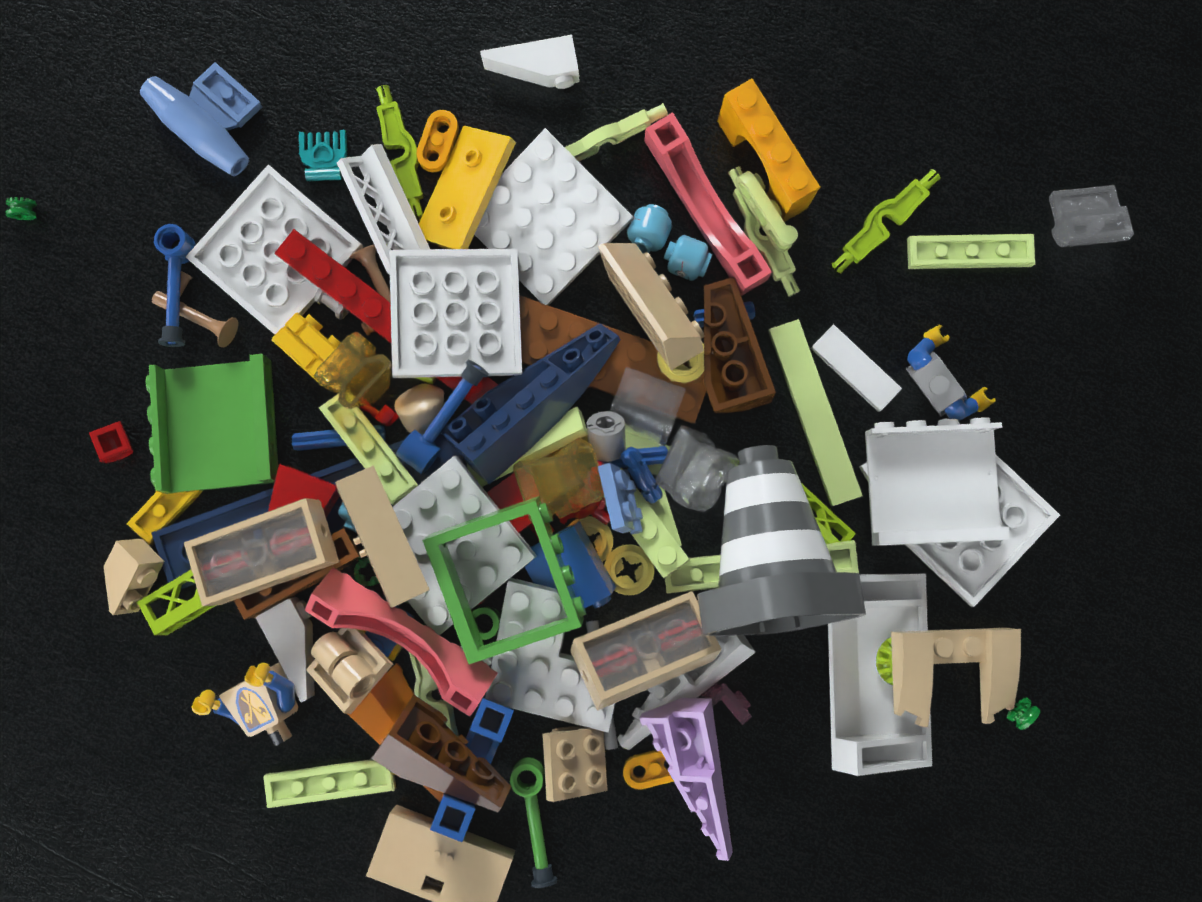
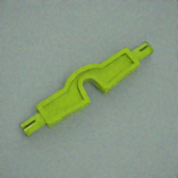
(397, 137)
(874, 230)

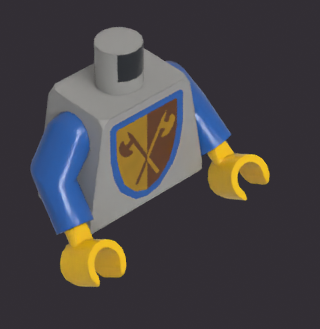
(938, 382)

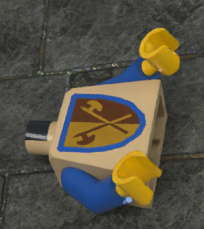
(256, 703)

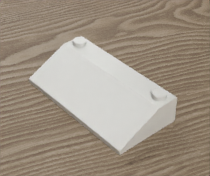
(863, 722)

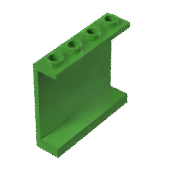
(212, 426)

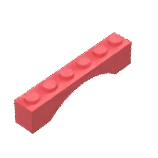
(726, 239)
(347, 604)

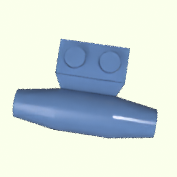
(205, 116)

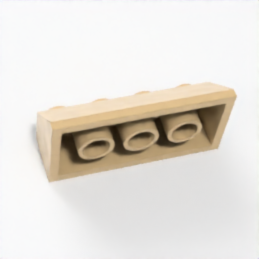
(652, 303)

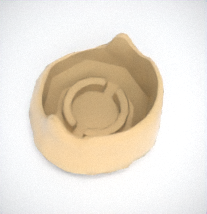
(419, 406)

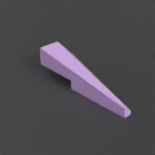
(689, 743)

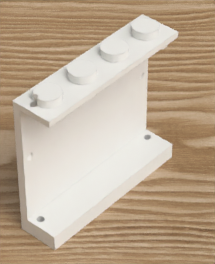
(933, 482)

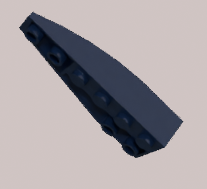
(526, 406)

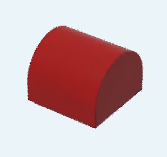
(111, 442)

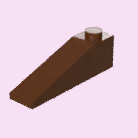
(732, 357)
(430, 754)

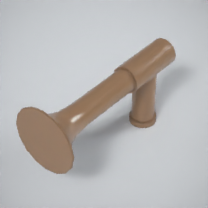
(368, 259)
(223, 330)

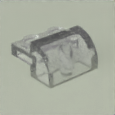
(1089, 217)
(647, 405)

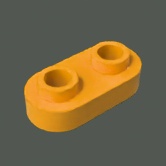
(437, 142)
(654, 774)

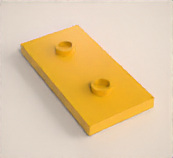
(465, 188)

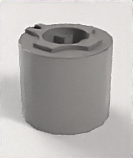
(606, 435)

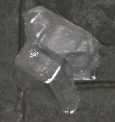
(695, 470)

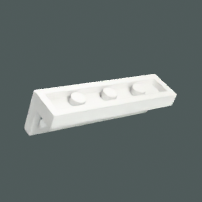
(392, 205)

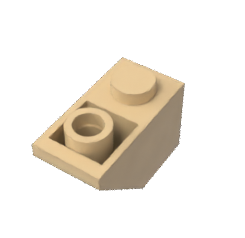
(130, 574)

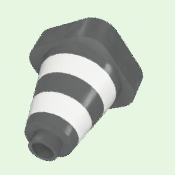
(774, 557)

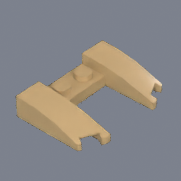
(917, 651)

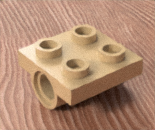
(347, 666)
(574, 762)

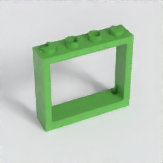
(455, 596)

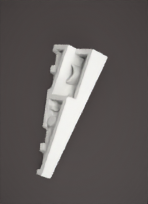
(689, 685)

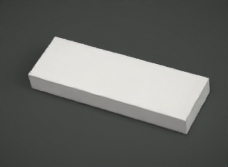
(856, 368)

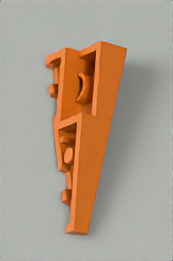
(383, 707)

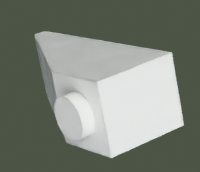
(542, 62)
(291, 639)

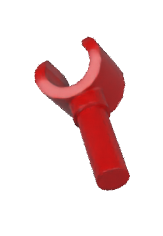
(385, 415)

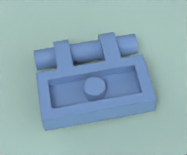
(620, 499)

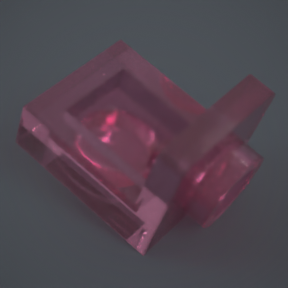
(735, 702)

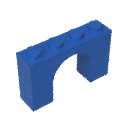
(484, 737)

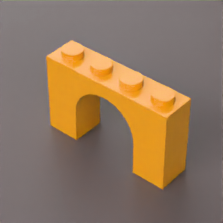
(750, 117)

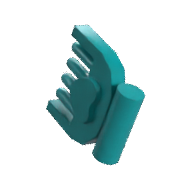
(322, 158)

